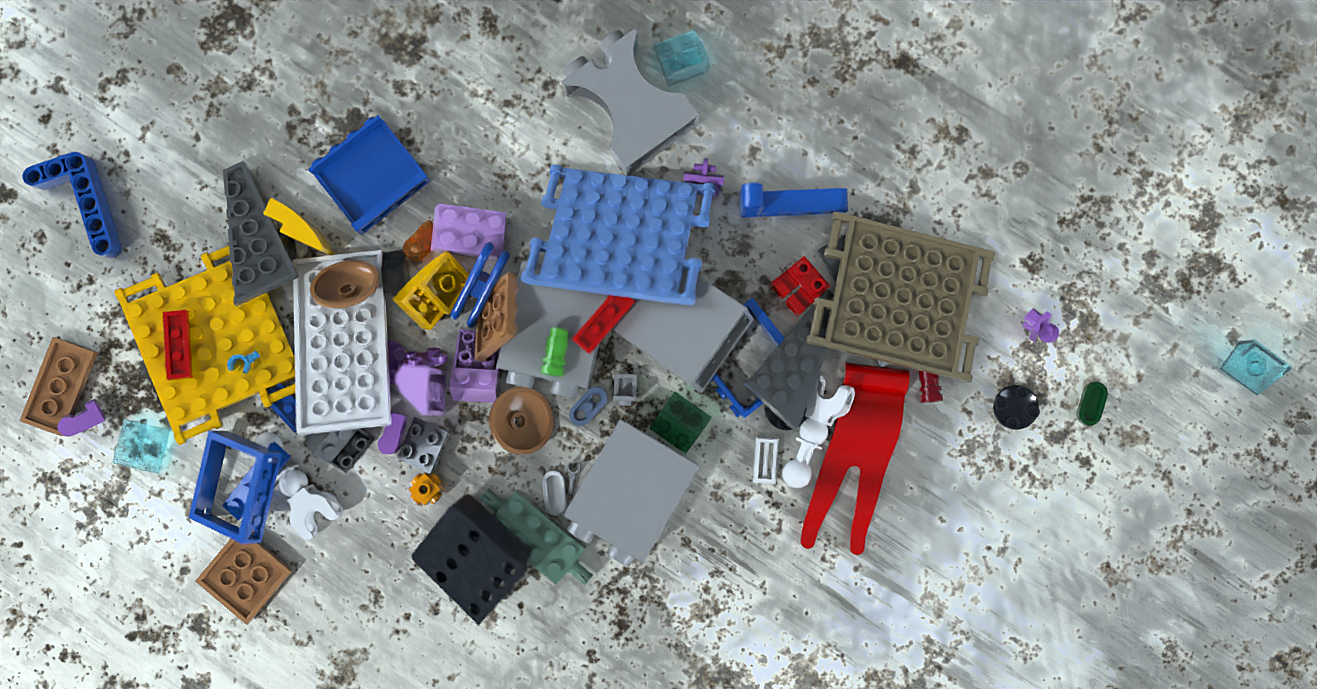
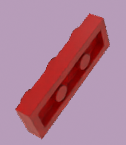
(602, 322)
(177, 345)

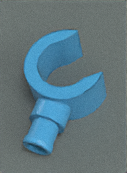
(248, 359)

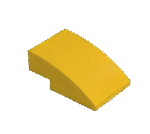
(297, 226)
(433, 291)

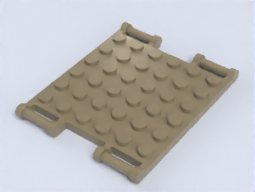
(902, 297)

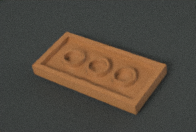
(58, 384)

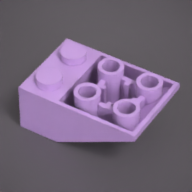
(472, 378)

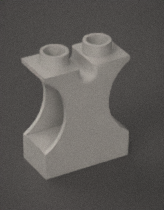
(642, 115)

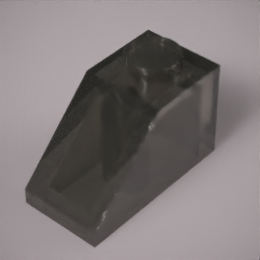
(394, 271)

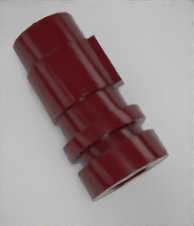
(930, 388)

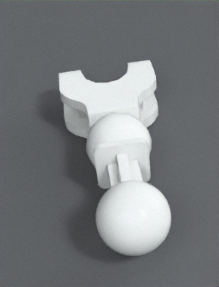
(815, 431)
(304, 499)

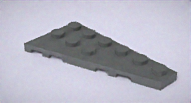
(255, 245)
(791, 370)

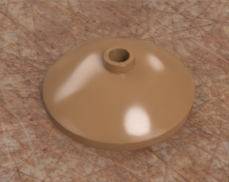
(344, 284)
(533, 418)

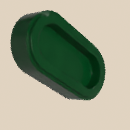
(1092, 403)

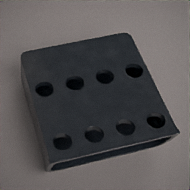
(471, 556)

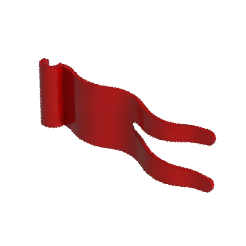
(860, 439)

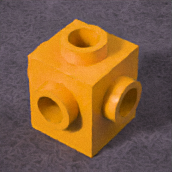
(434, 487)

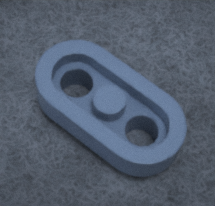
(588, 406)

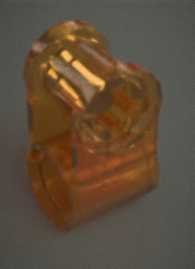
(421, 240)

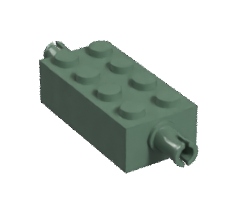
(553, 547)

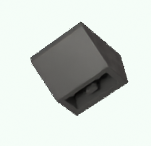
(339, 447)

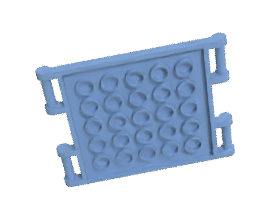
(620, 235)

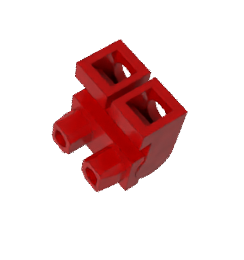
(808, 278)

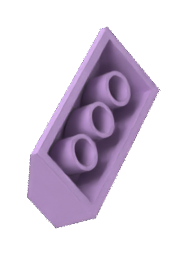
(423, 388)

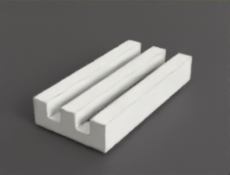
(765, 460)

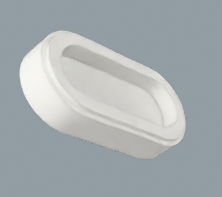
(554, 492)

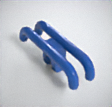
(479, 284)

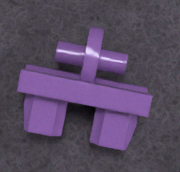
(704, 177)
(1040, 325)

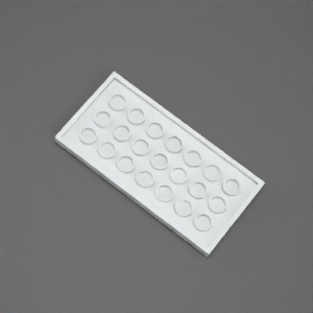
(340, 354)

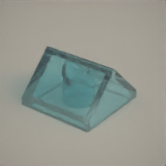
(1254, 366)

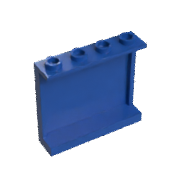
(369, 174)

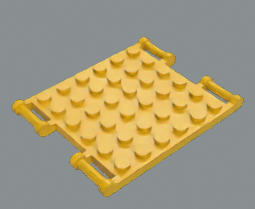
(216, 335)

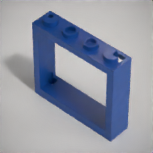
(774, 335)
(259, 492)

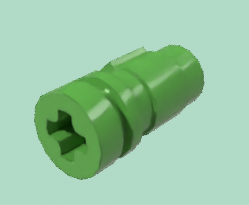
(555, 352)

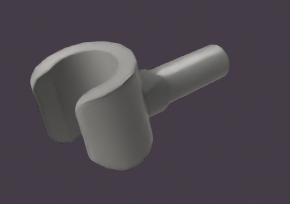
(572, 477)

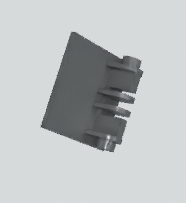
(423, 445)

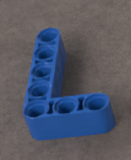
(84, 196)
(760, 203)

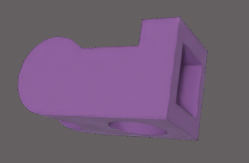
(73, 424)
(393, 434)

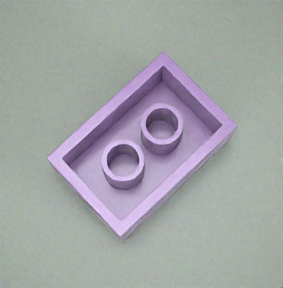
(467, 230)

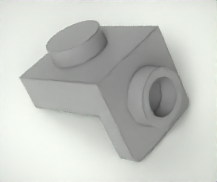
(625, 388)

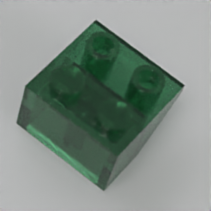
(680, 422)

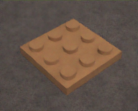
(497, 319)
(244, 578)

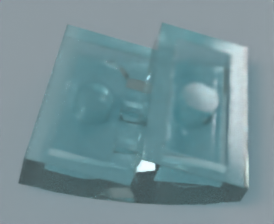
(141, 446)

